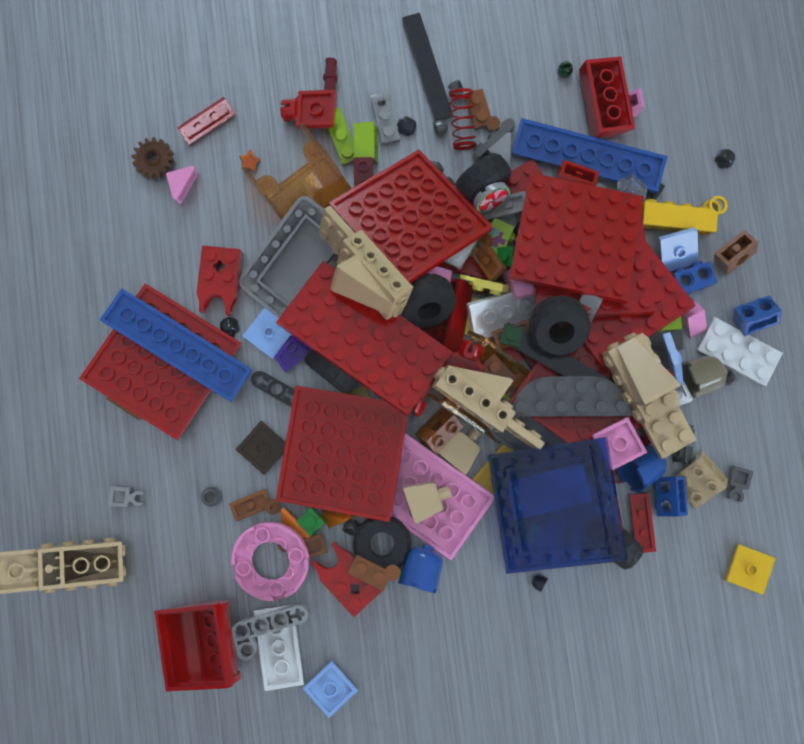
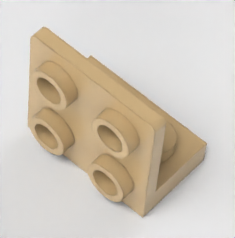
(703, 480)

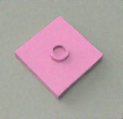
(623, 442)

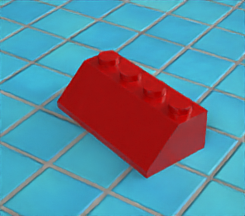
(606, 97)
(451, 331)

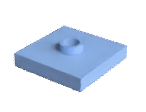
(679, 249)
(266, 334)
(673, 357)
(330, 689)

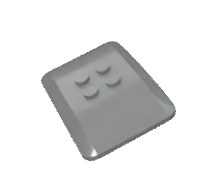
(288, 258)

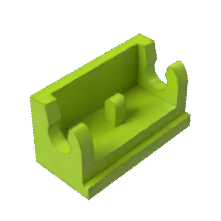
(366, 140)

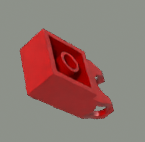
(219, 284)
(339, 582)

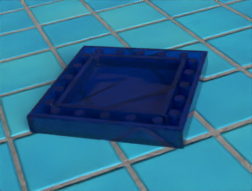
(557, 506)

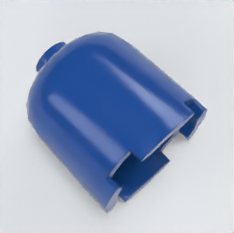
(643, 470)
(422, 569)

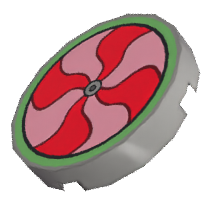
(493, 198)

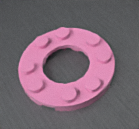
(255, 584)

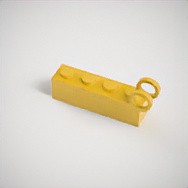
(676, 218)

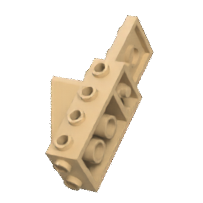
(363, 269)
(649, 392)
(483, 400)
(63, 566)

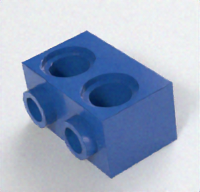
(694, 282)
(757, 315)
(676, 496)

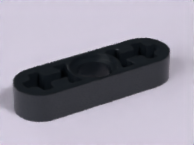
(261, 386)

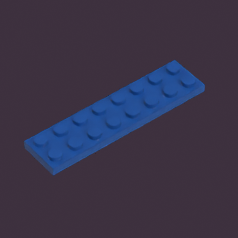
(612, 160)
(176, 345)

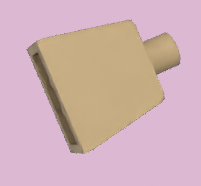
(462, 450)
(425, 499)

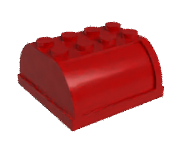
(197, 646)

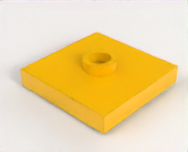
(750, 569)

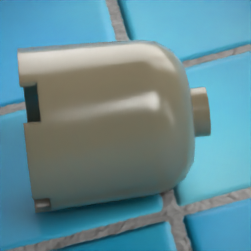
(704, 375)

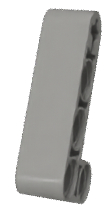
(271, 626)

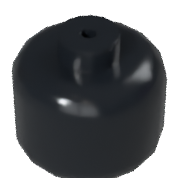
(406, 126)
(725, 158)
(229, 326)

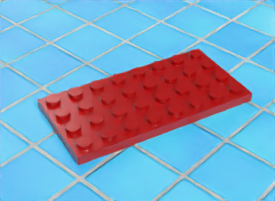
(381, 354)

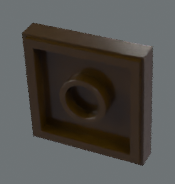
(262, 447)

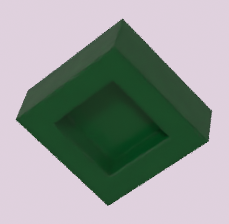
(511, 335)

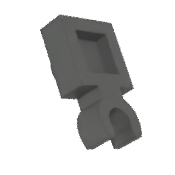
(739, 479)

